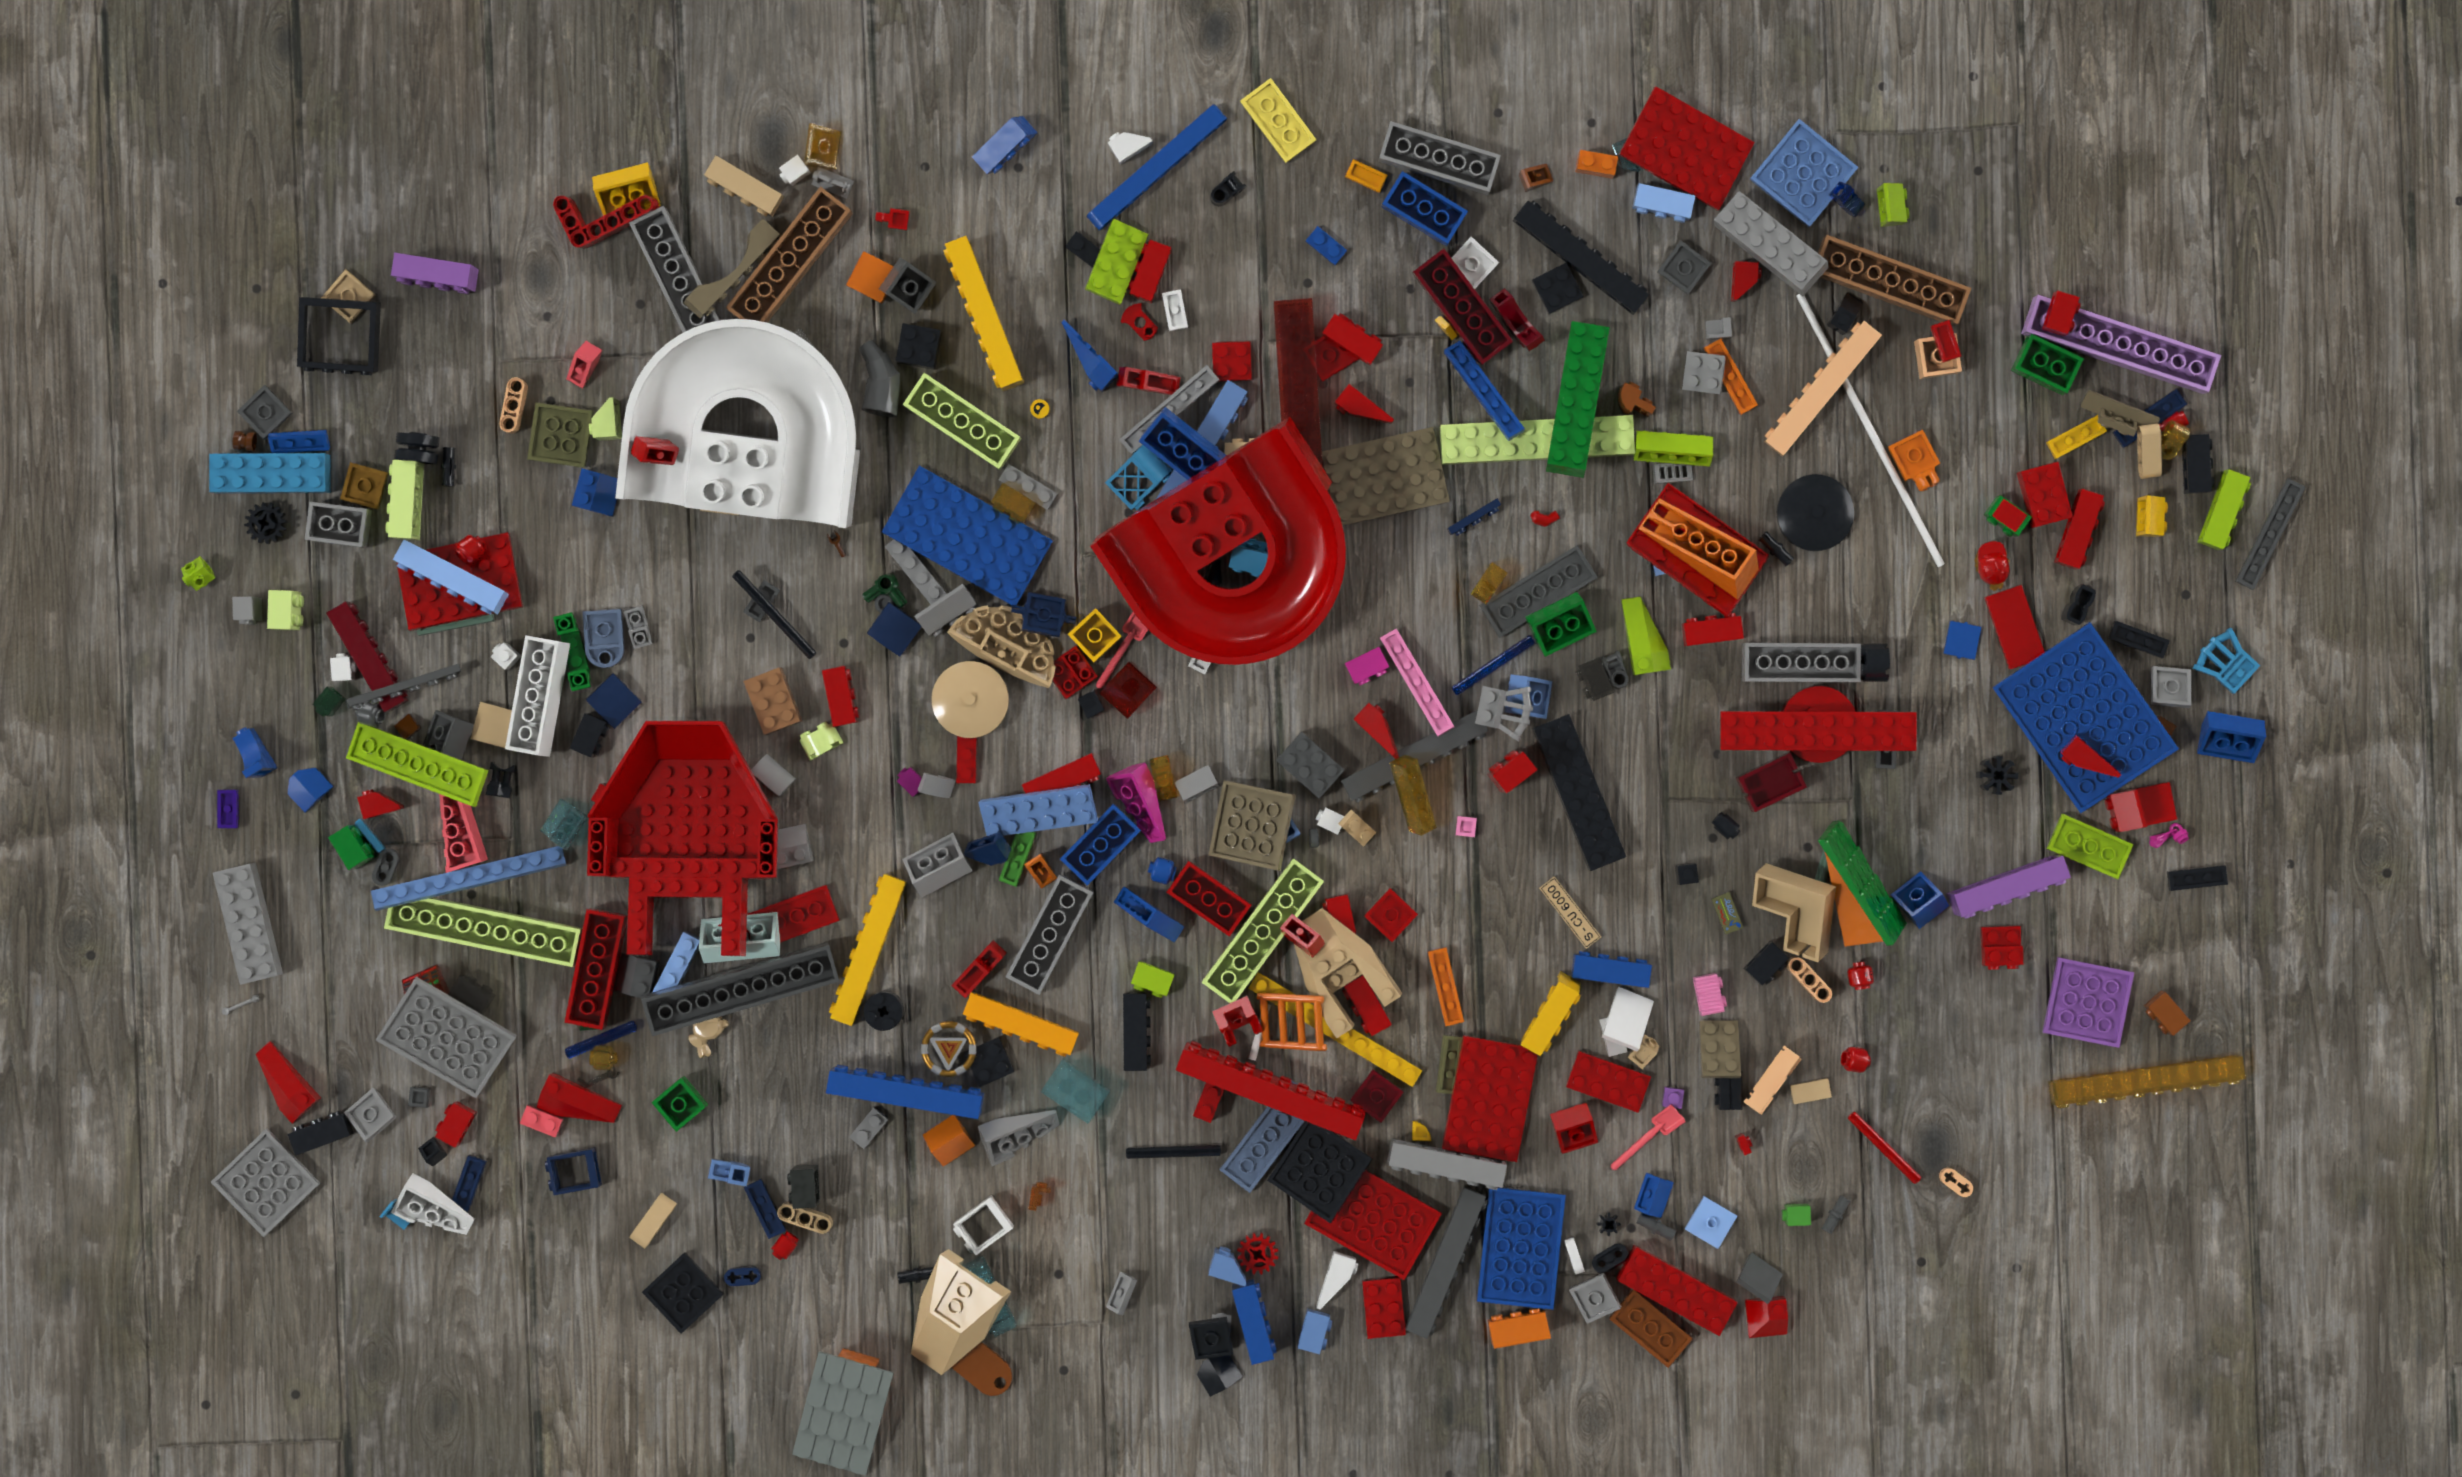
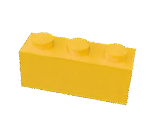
(624, 186)

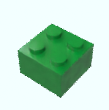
(352, 847)
(680, 1103)

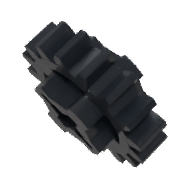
(263, 530)

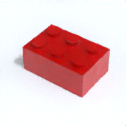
(2044, 494)

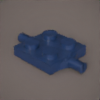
(1043, 614)

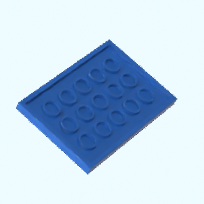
(1521, 1248)

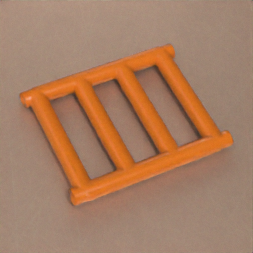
(1284, 1043)

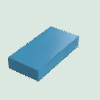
(369, 835)

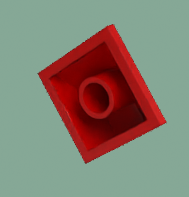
(1766, 1318)

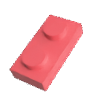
(541, 1121)

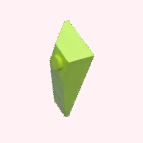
(1644, 641)

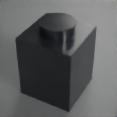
(1686, 873)

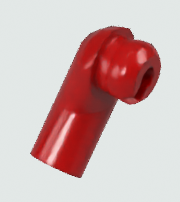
(1544, 520)

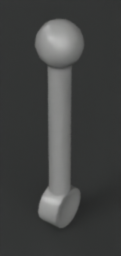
(255, 998)

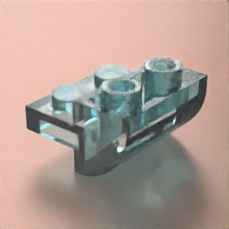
(564, 824)

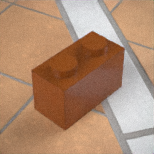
(2166, 1013)

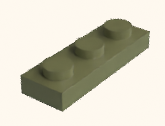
(1448, 1063)

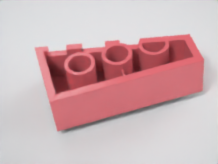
(461, 835)

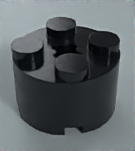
(1875, 662)
(873, 1013)

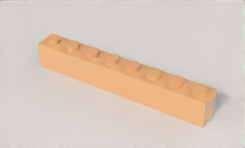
(1823, 388)

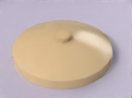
(970, 699)

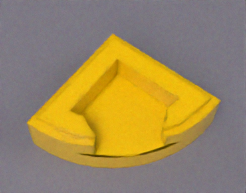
(1446, 327)
(1420, 1132)

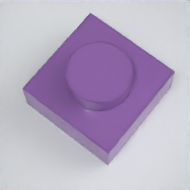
(1673, 1096)

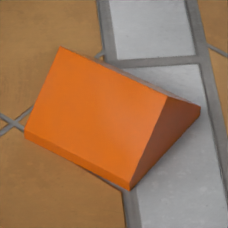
(948, 1140)

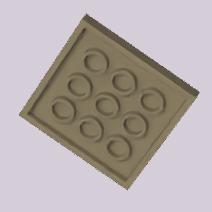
(1252, 825)

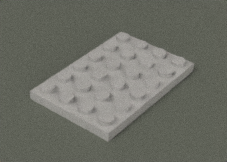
(446, 1037)

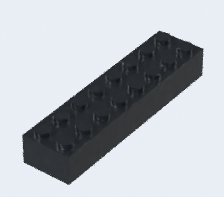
(1579, 792)

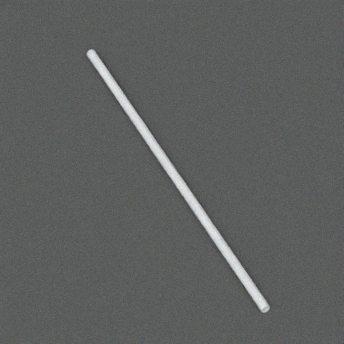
(1874, 437)

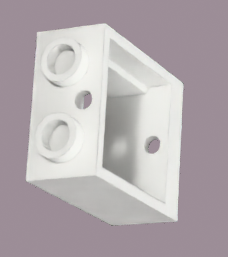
(1000, 1215)

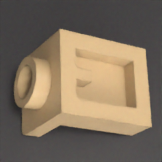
(1646, 1052)

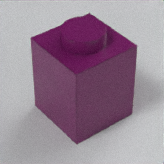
(909, 780)

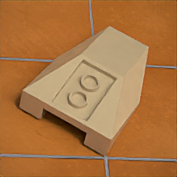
(954, 1313)

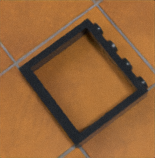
(374, 335)

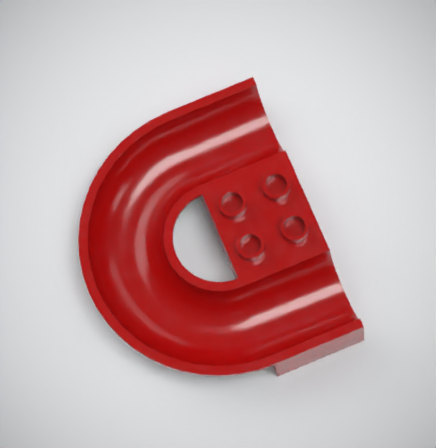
(1261, 487)

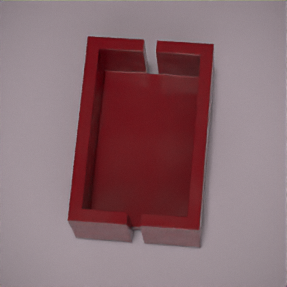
(1770, 782)

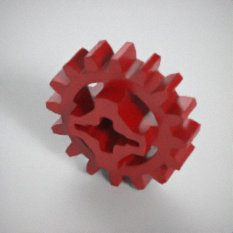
(1250, 1264)

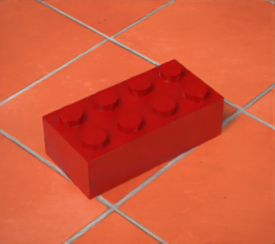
(1511, 771)
(1209, 898)

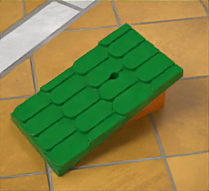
(1860, 898)

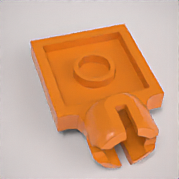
(1916, 460)

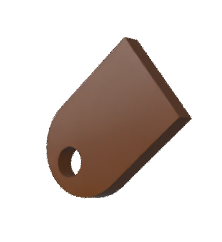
(981, 1369)

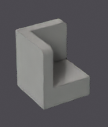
(1718, 329)

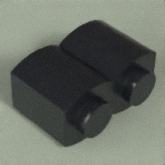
(2080, 600)

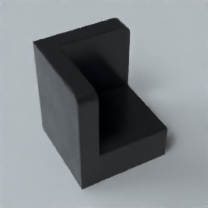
(1091, 704)

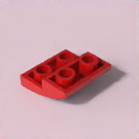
(1072, 672)

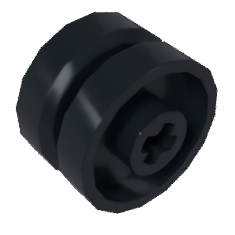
(417, 447)

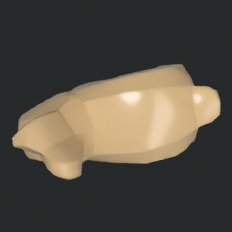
(706, 1031)

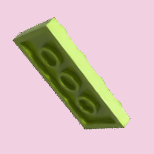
(1116, 261)
(2089, 846)

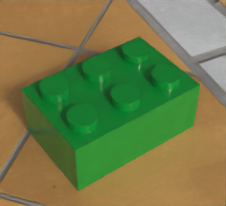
(2047, 364)
(1561, 624)

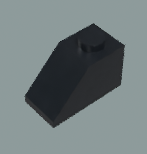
(1845, 314)

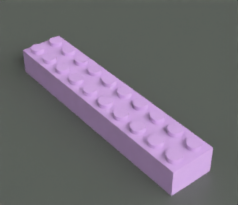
(2129, 347)

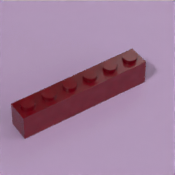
(365, 652)

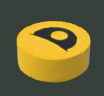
(1039, 409)

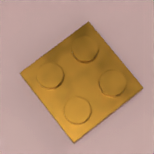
(364, 486)

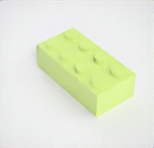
(405, 499)

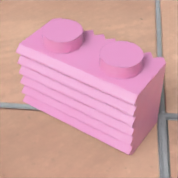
(1709, 994)

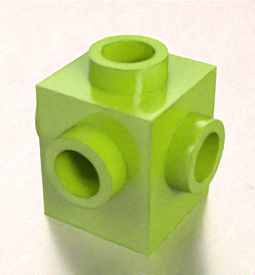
(197, 573)

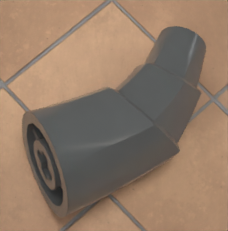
(883, 383)

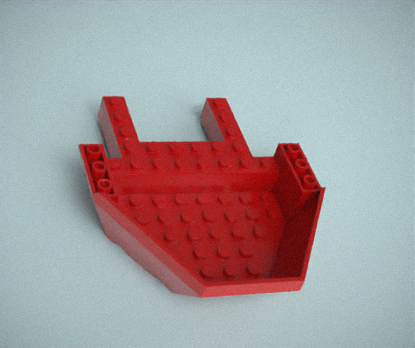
(683, 825)

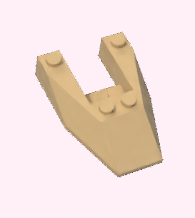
(1337, 964)

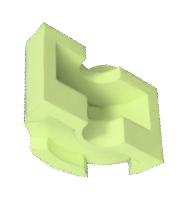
(820, 740)

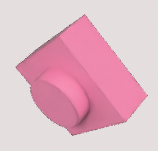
(1466, 826)

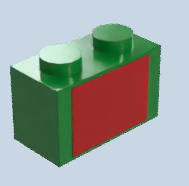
(2007, 516)

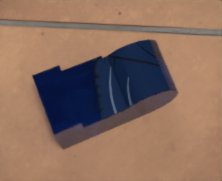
(1848, 199)

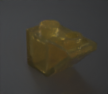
(1488, 583)
(1163, 778)

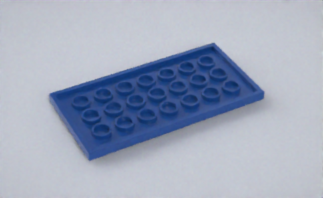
(967, 536)

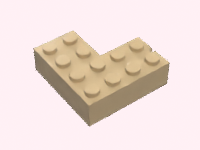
(1804, 903)

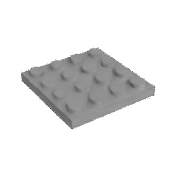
(265, 1182)

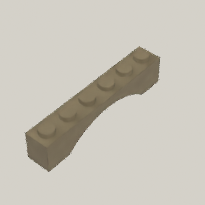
(706, 296)

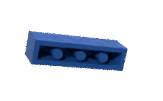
(1611, 970)

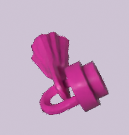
(2179, 836)

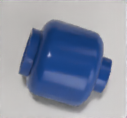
(1162, 870)

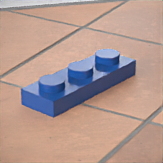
(299, 441)

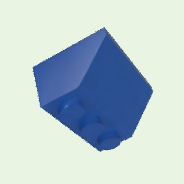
(2231, 737)

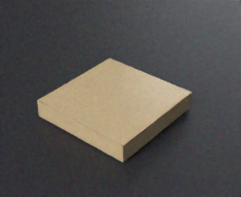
(349, 288)
(491, 724)

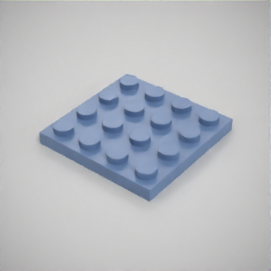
(1803, 172)

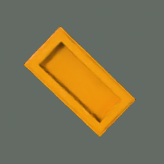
(1366, 176)

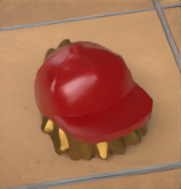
(1992, 564)

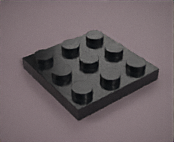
(682, 1292)

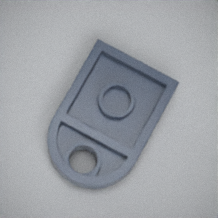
(603, 635)

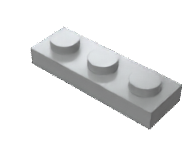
(1028, 486)

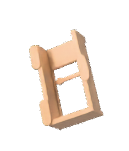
(1772, 1079)

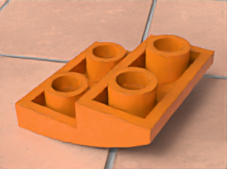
(869, 276)

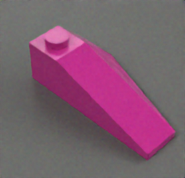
(1138, 793)

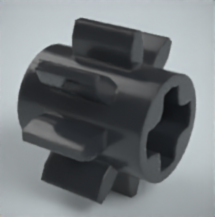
(1613, 1222)

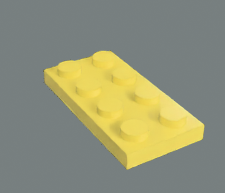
(1278, 120)

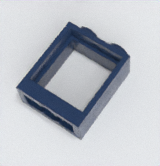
(592, 1165)

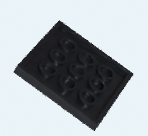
(1320, 1170)

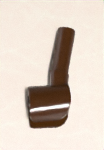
(835, 541)

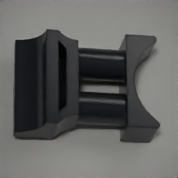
(497, 788)

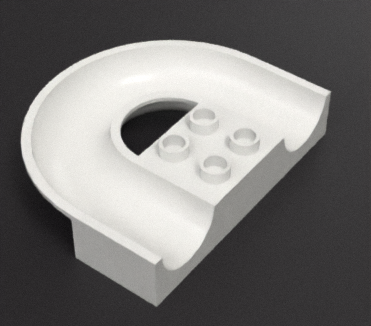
(796, 477)

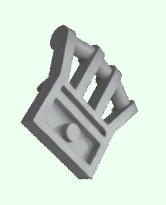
(1492, 709)

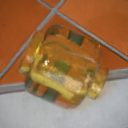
(602, 1057)

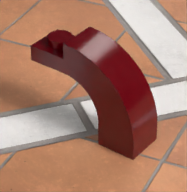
(1515, 320)

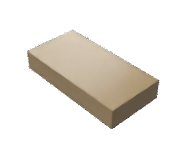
(1810, 1091)

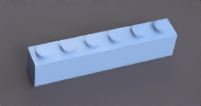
(451, 577)

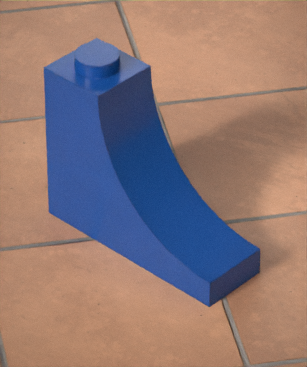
(254, 754)
(1148, 914)

